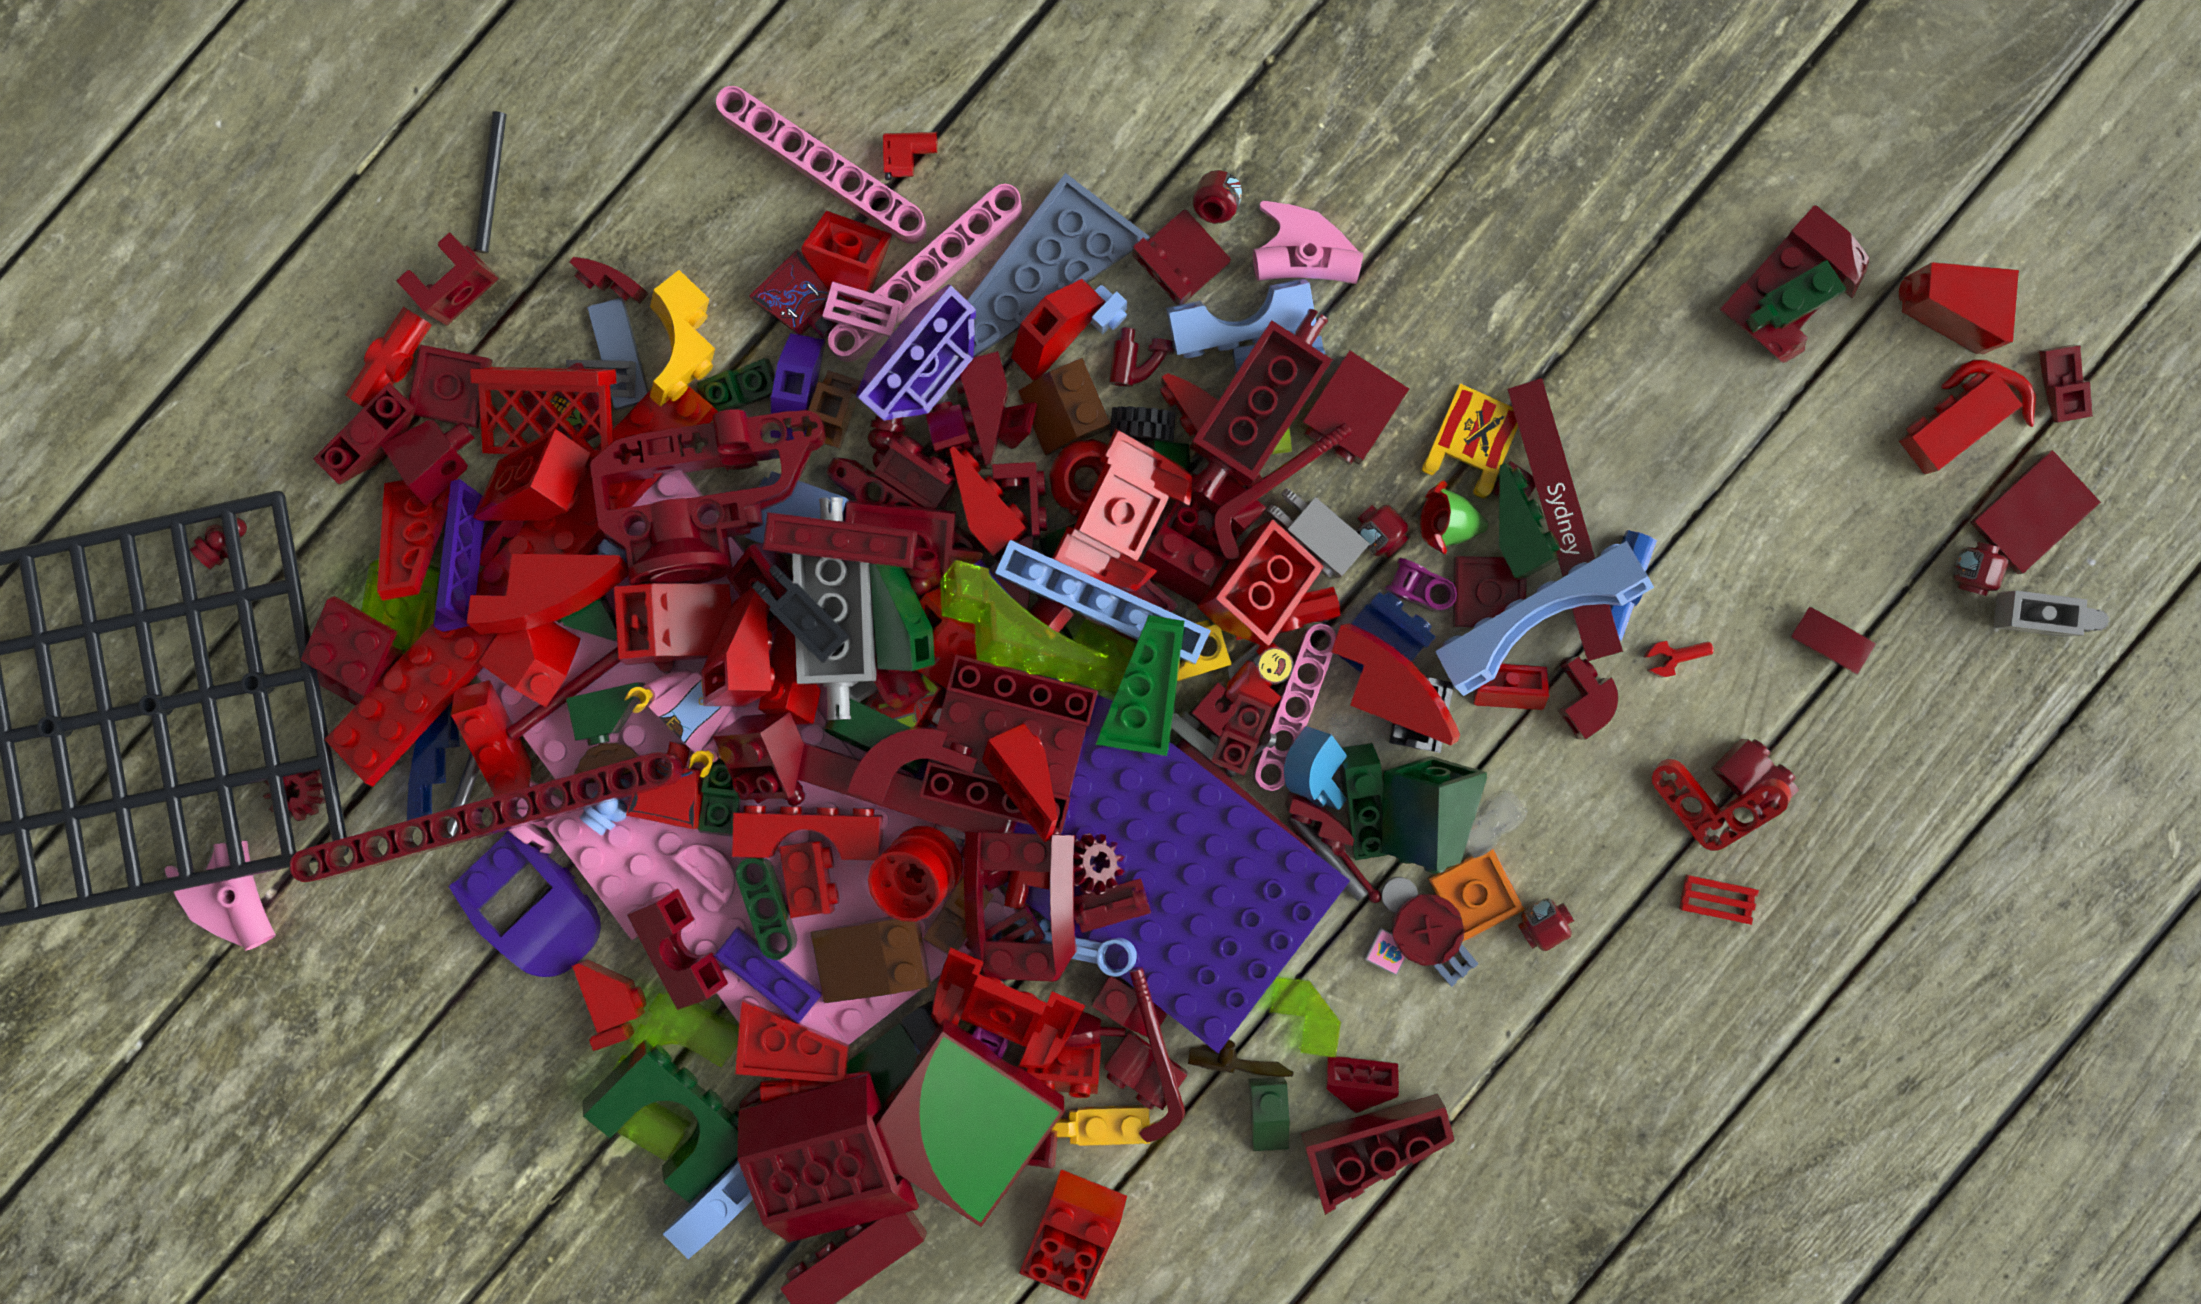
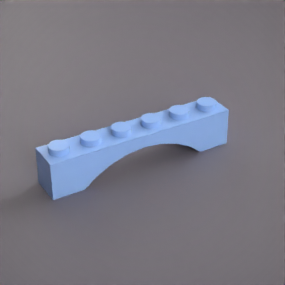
(1609, 579)

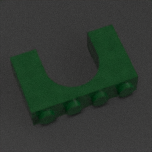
(651, 1077)

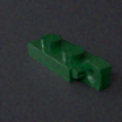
(1797, 298)

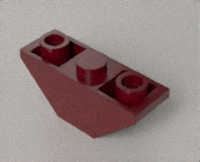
(361, 440)

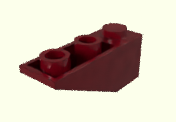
(987, 398)

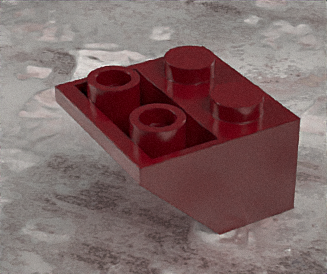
(762, 755)

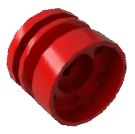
(915, 873)

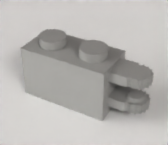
(1321, 534)
(2046, 614)

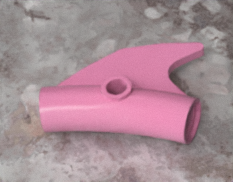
(1305, 247)
(227, 907)

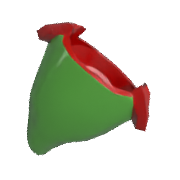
(1457, 519)

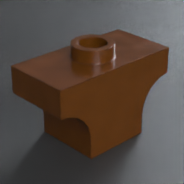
(834, 404)

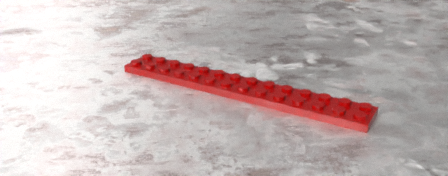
(442, 662)

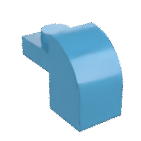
(1312, 764)

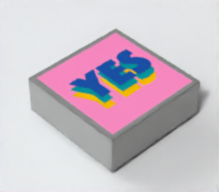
(1385, 953)

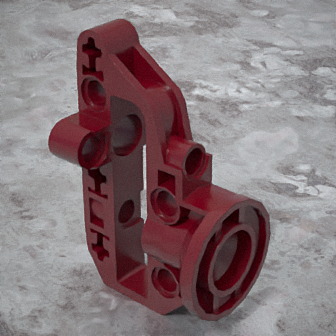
(674, 541)

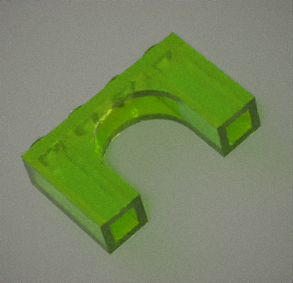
(692, 1027)

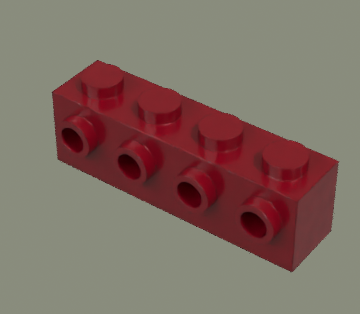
(853, 1260)

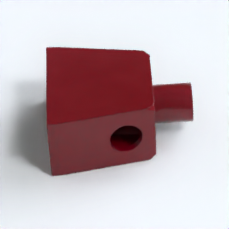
(429, 457)

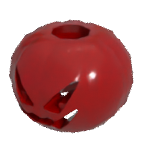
(1063, 470)

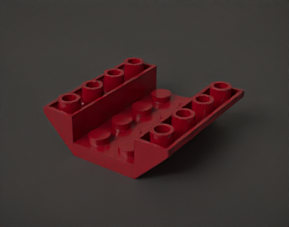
(991, 700)
(819, 1161)

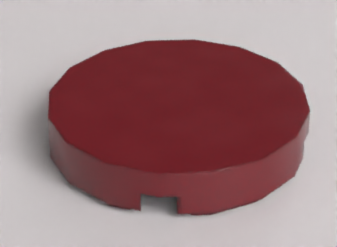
(1428, 929)

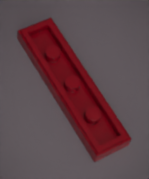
(840, 540)

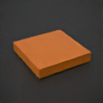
(1478, 891)

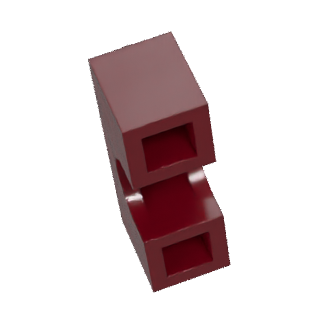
(684, 974)

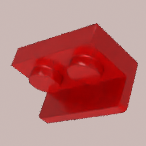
(808, 878)
(1073, 1071)

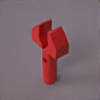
(1676, 656)

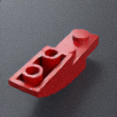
(1193, 405)

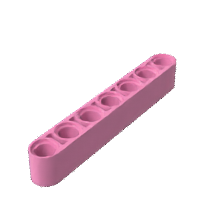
(813, 150)
(933, 256)

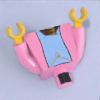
(679, 704)

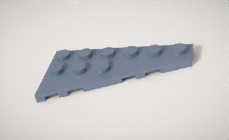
(1063, 242)

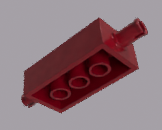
(1260, 403)

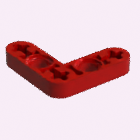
(1710, 815)

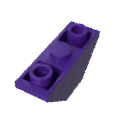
(796, 376)

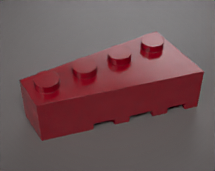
(1373, 1147)

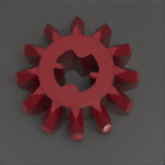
(308, 797)
(1106, 863)

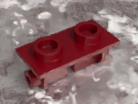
(1114, 906)

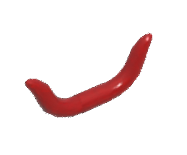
(2009, 376)

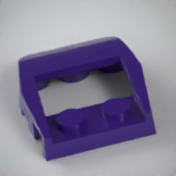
(553, 931)

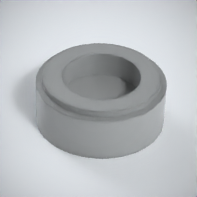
(1396, 892)

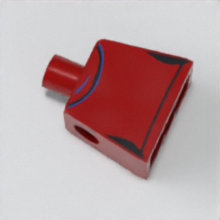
(676, 803)

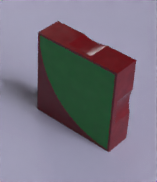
(965, 1122)

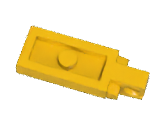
(1104, 1125)

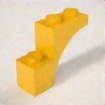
(682, 311)

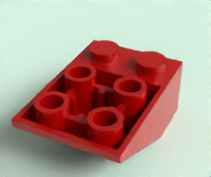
(986, 513)
(669, 621)
(949, 639)
(739, 660)
(1073, 1234)

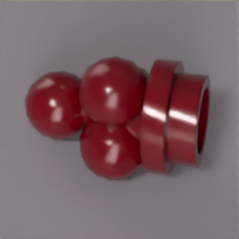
(882, 433)
(213, 548)
(925, 571)

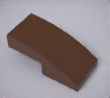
(950, 926)

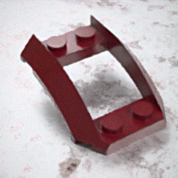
(1021, 853)

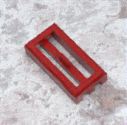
(1747, 905)

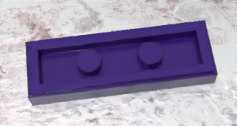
(768, 976)

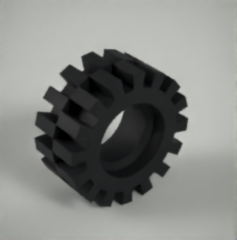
(1143, 423)

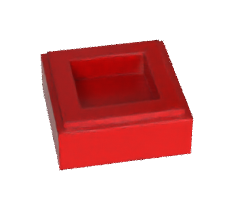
(611, 1036)

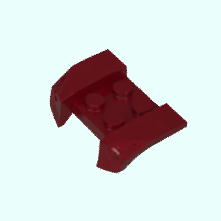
(1808, 244)

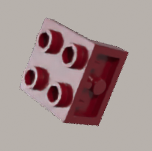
(1181, 257)
(1013, 478)

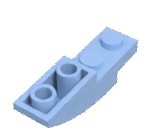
(710, 1212)

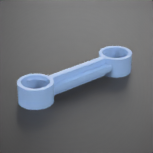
(1089, 950)

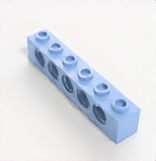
(1091, 596)

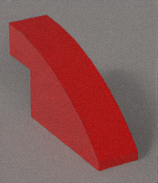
(545, 590)
(1394, 686)

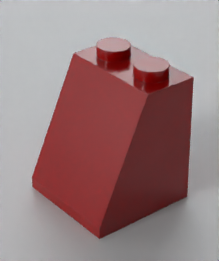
(1963, 303)

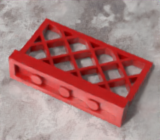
(537, 380)

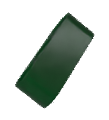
(867, 729)
(763, 925)

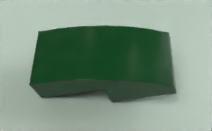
(739, 387)
(718, 801)

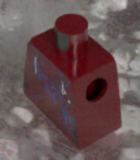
(795, 296)

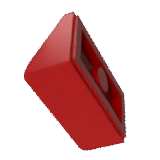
(1515, 688)

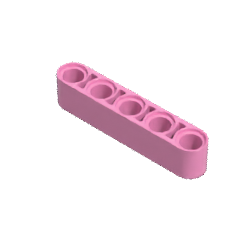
(1295, 688)

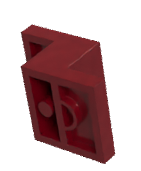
(350, 650)

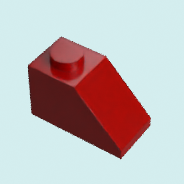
(609, 995)

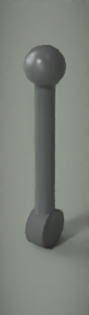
(1267, 741)

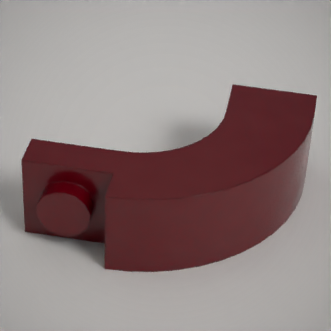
(884, 759)

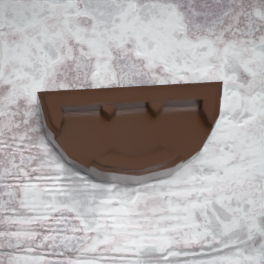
(604, 755)

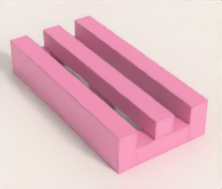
(891, 318)

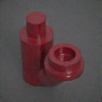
(1124, 359)

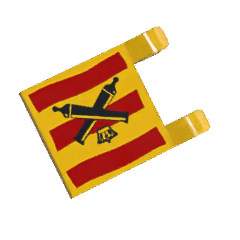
(1474, 432)

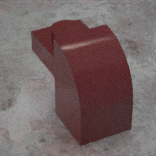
(1596, 701)

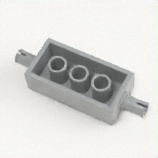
(846, 595)

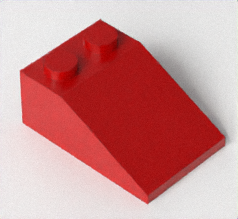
(534, 481)

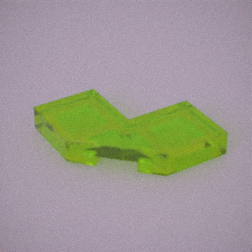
(1320, 1023)

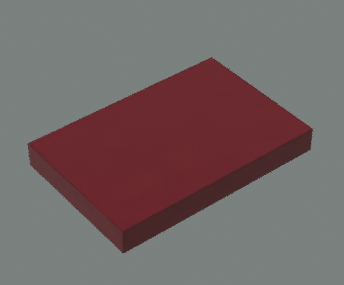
(2035, 512)

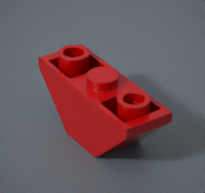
(1054, 326)

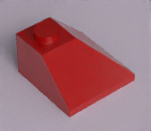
(846, 252)
(532, 659)

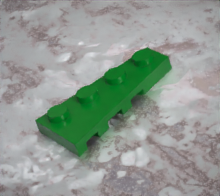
(1146, 695)

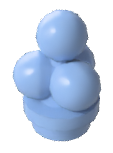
(602, 815)

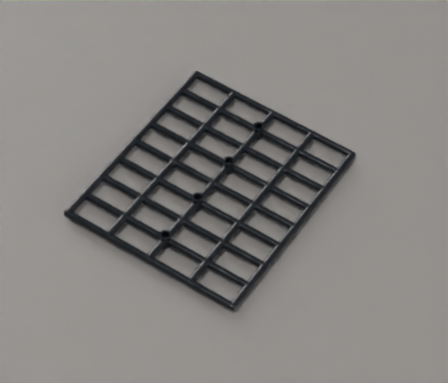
(159, 707)

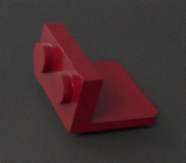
(914, 473)

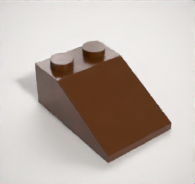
(870, 959)

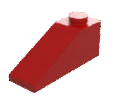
(1023, 772)

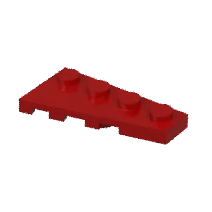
(407, 539)

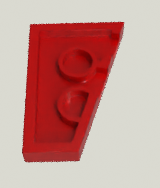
(784, 1049)

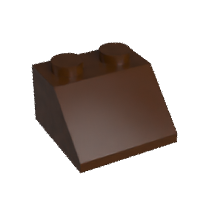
(1066, 407)

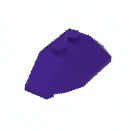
(920, 357)

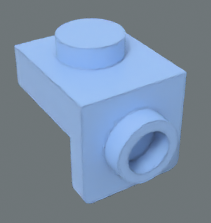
(1111, 313)

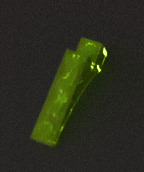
(1014, 637)

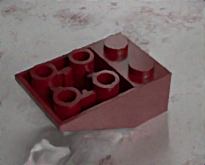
(1187, 550)

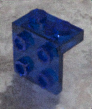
(1390, 623)

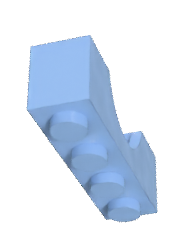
(1197, 329)

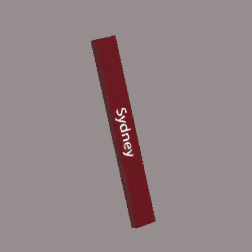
(1561, 509)

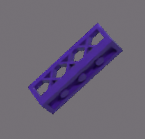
(459, 558)

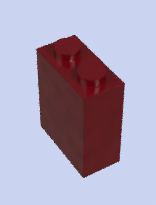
(1361, 399)

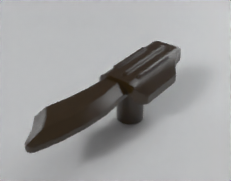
(1227, 1062)

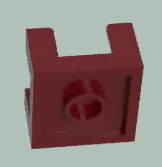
(456, 288)

